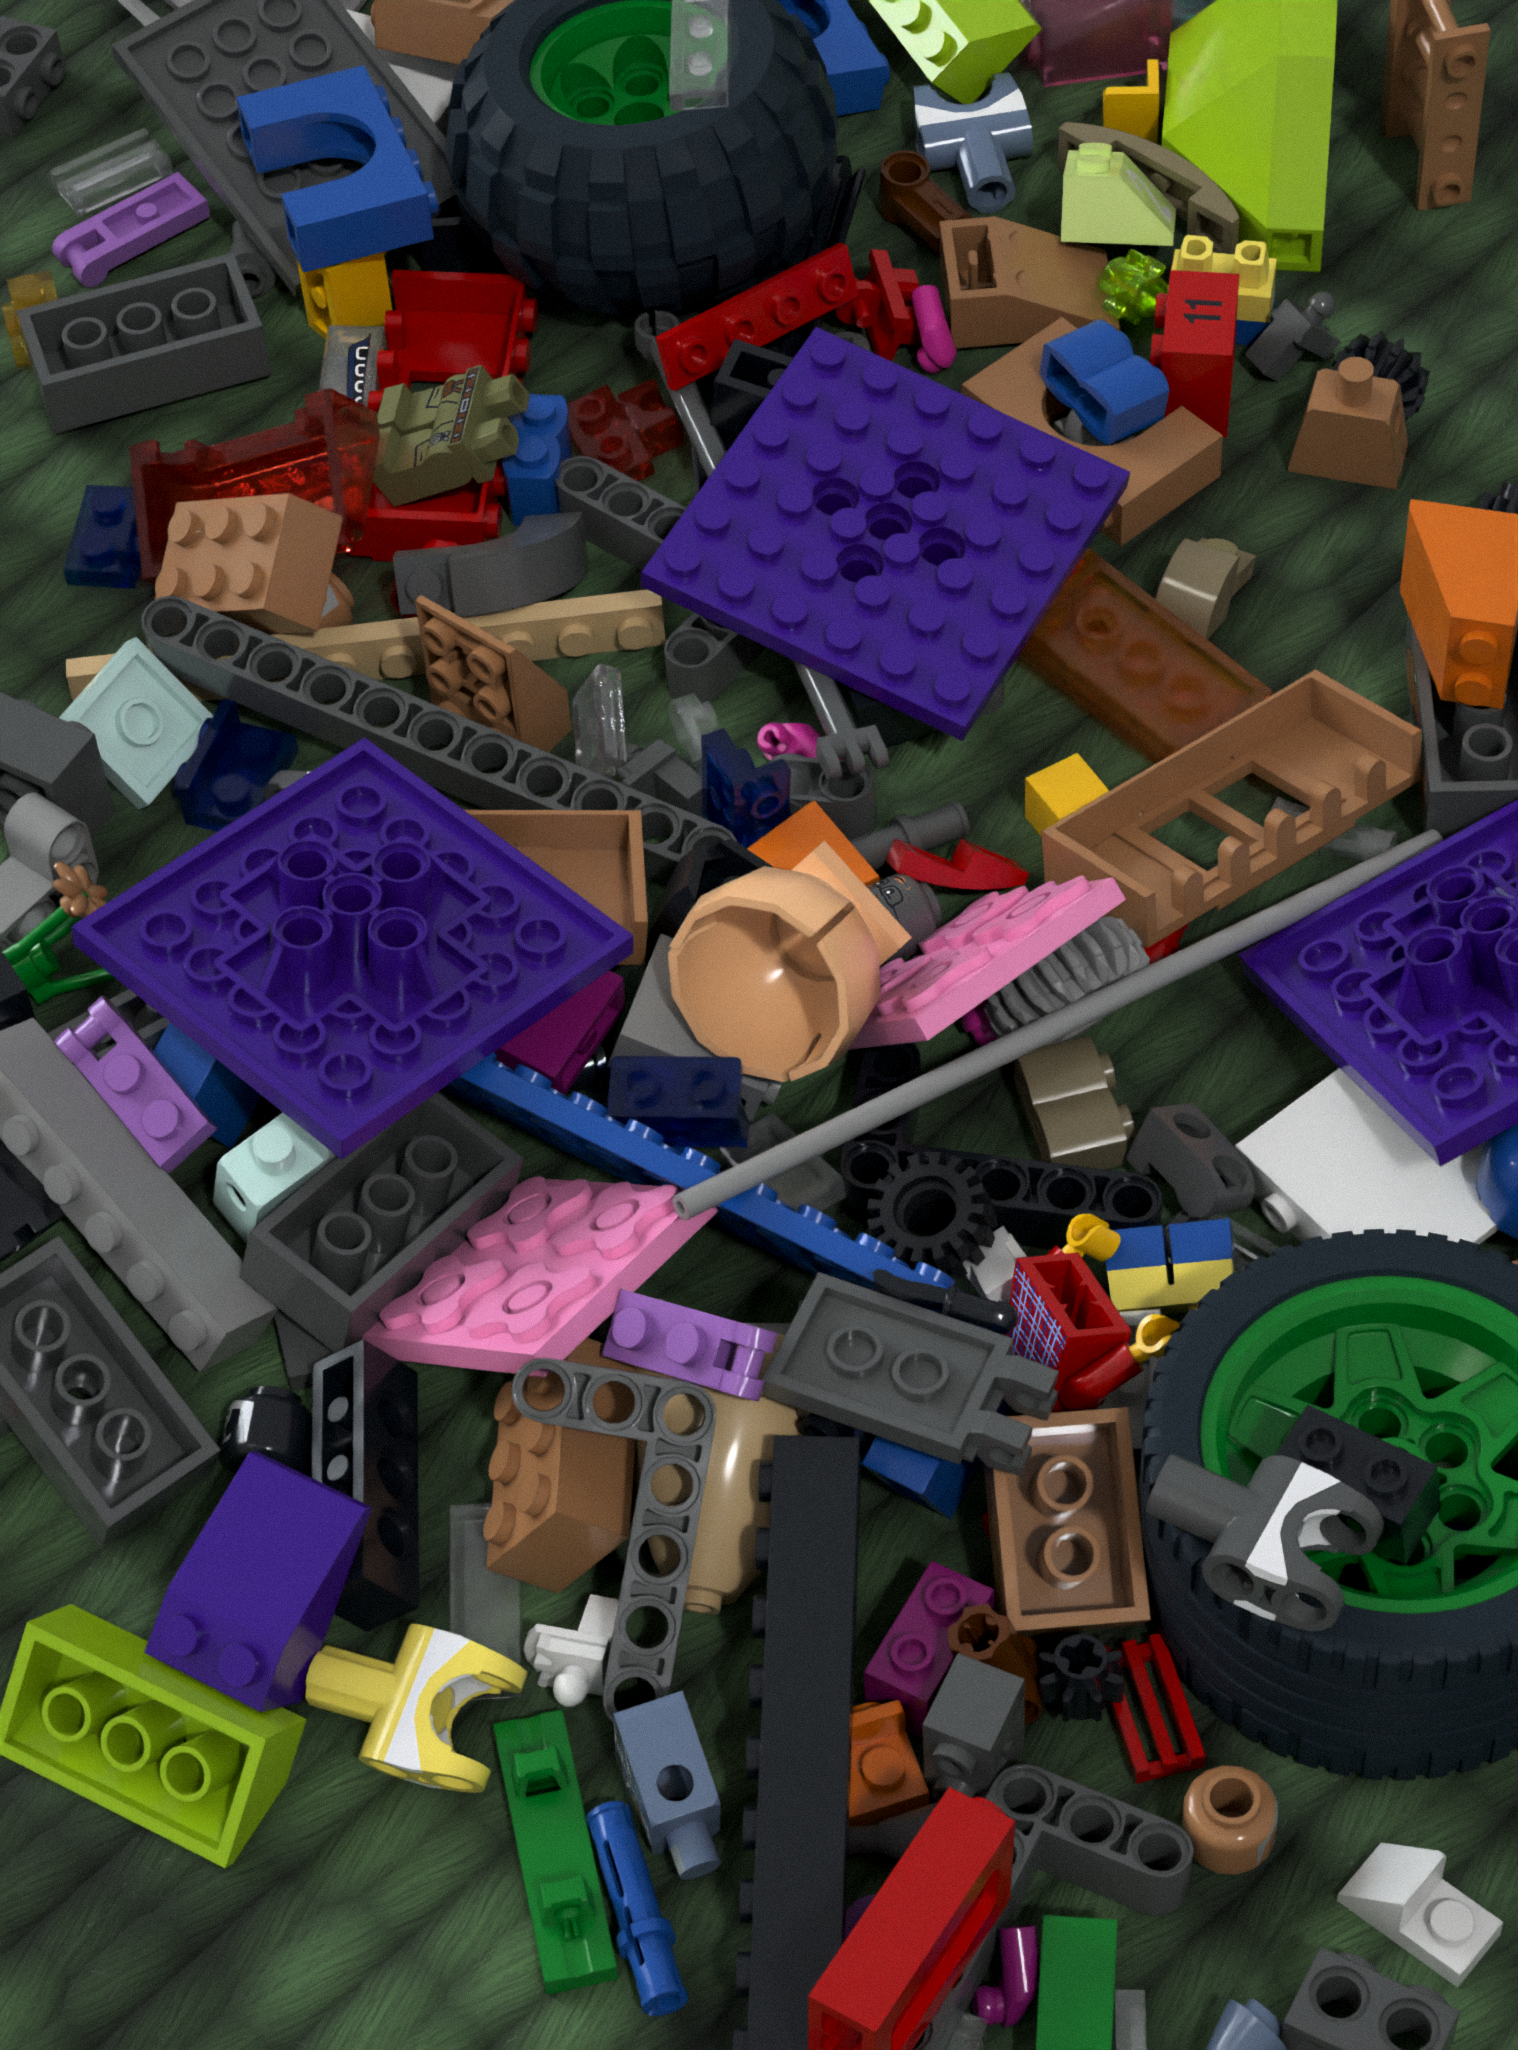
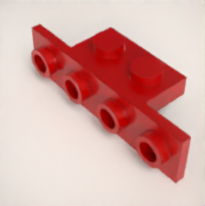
(757, 315)

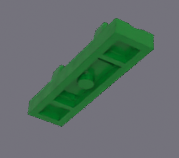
(555, 1853)

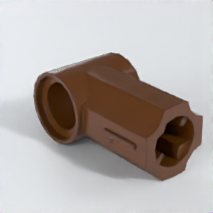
(913, 198)
(994, 1641)

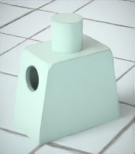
(266, 1172)

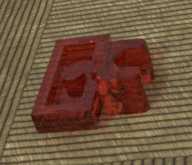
(624, 432)

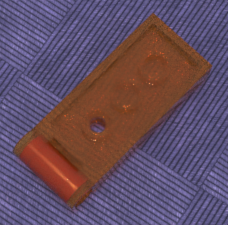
(1137, 662)

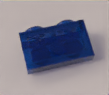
(105, 540)
(230, 768)
(738, 794)
(681, 1098)

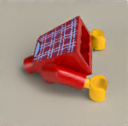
(1074, 1324)

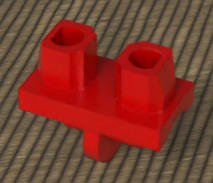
(884, 306)

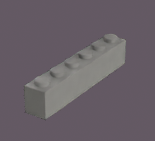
(125, 1202)

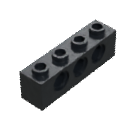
(370, 1452)

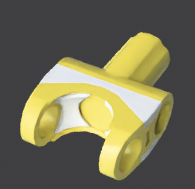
(414, 1702)

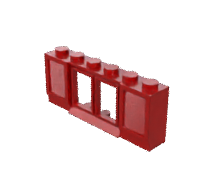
(439, 332)

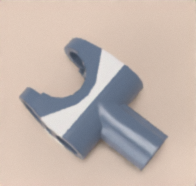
(976, 139)

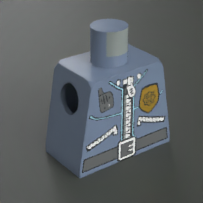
(669, 1782)

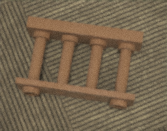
(1435, 95)

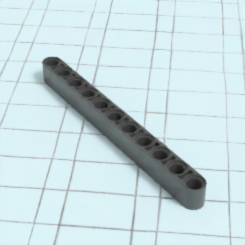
(415, 728)

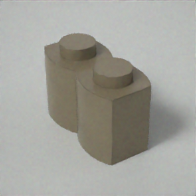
(1071, 1105)

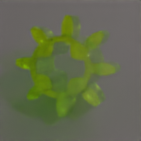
(1132, 286)

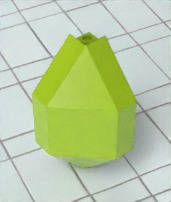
(1255, 115)

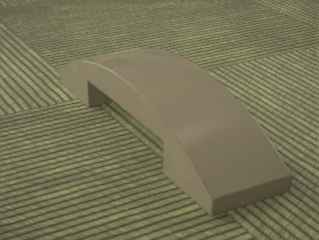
(1182, 183)

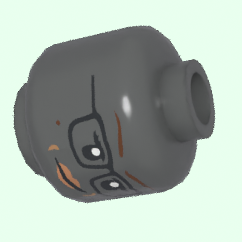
(912, 906)

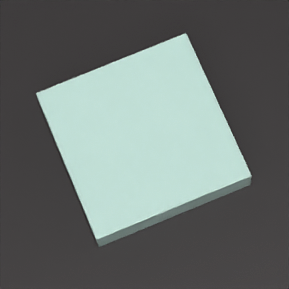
(140, 720)

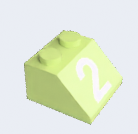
(1112, 201)

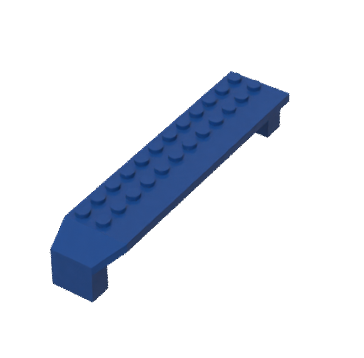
(641, 1158)

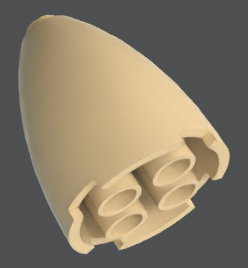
(730, 1507)

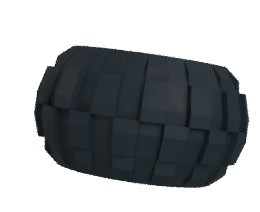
(607, 193)

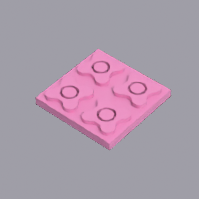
(980, 955)
(535, 1275)

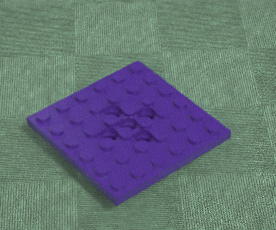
(886, 532)
(352, 945)
(1416, 986)

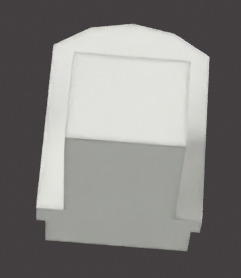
(995, 1273)
(574, 1659)

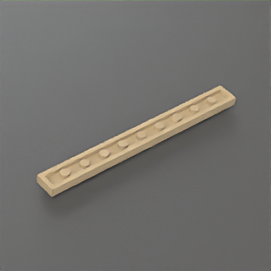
(395, 646)

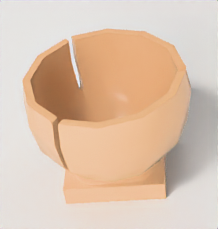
(783, 965)

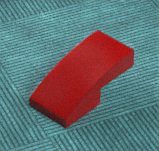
(969, 868)

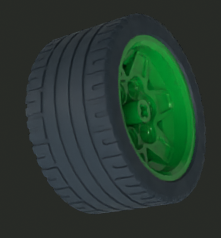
(1417, 1351)

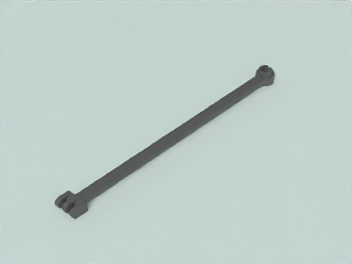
(842, 736)

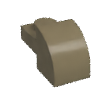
(1203, 581)

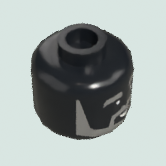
(269, 1423)

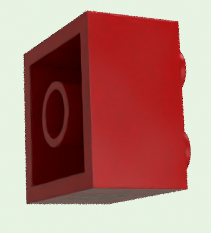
(1198, 343)

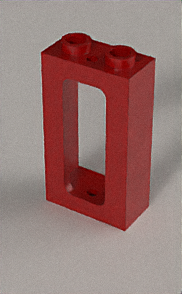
(917, 1931)

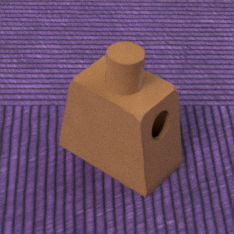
(1352, 427)

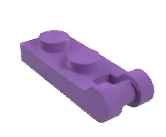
(129, 228)
(137, 1085)
(688, 1344)

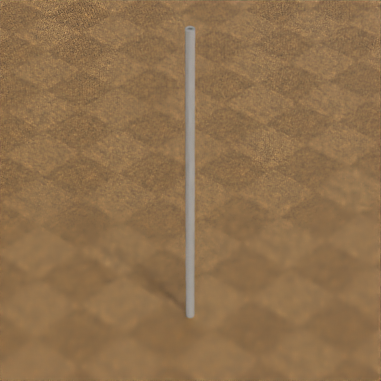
(1039, 1032)

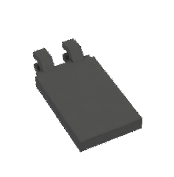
(909, 1376)

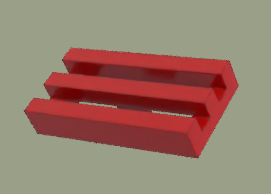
(1168, 1764)

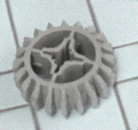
(1074, 970)

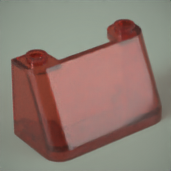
(319, 457)

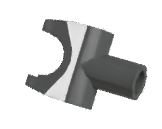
(1266, 1530)

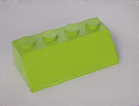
(960, 40)
(114, 1730)

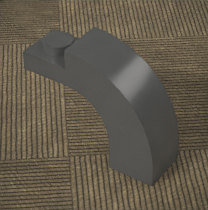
(497, 575)

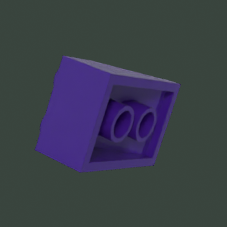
(260, 1585)

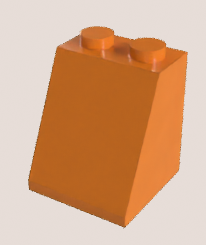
(1463, 597)

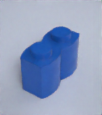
(1104, 381)
(537, 464)

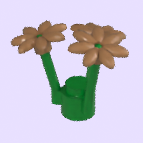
(33, 956)

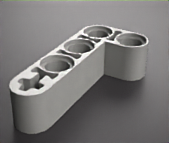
(38, 838)

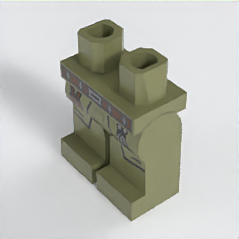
(446, 434)

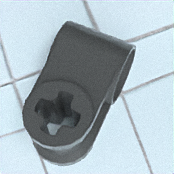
(845, 800)

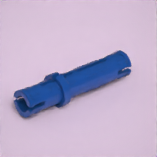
(644, 1933)

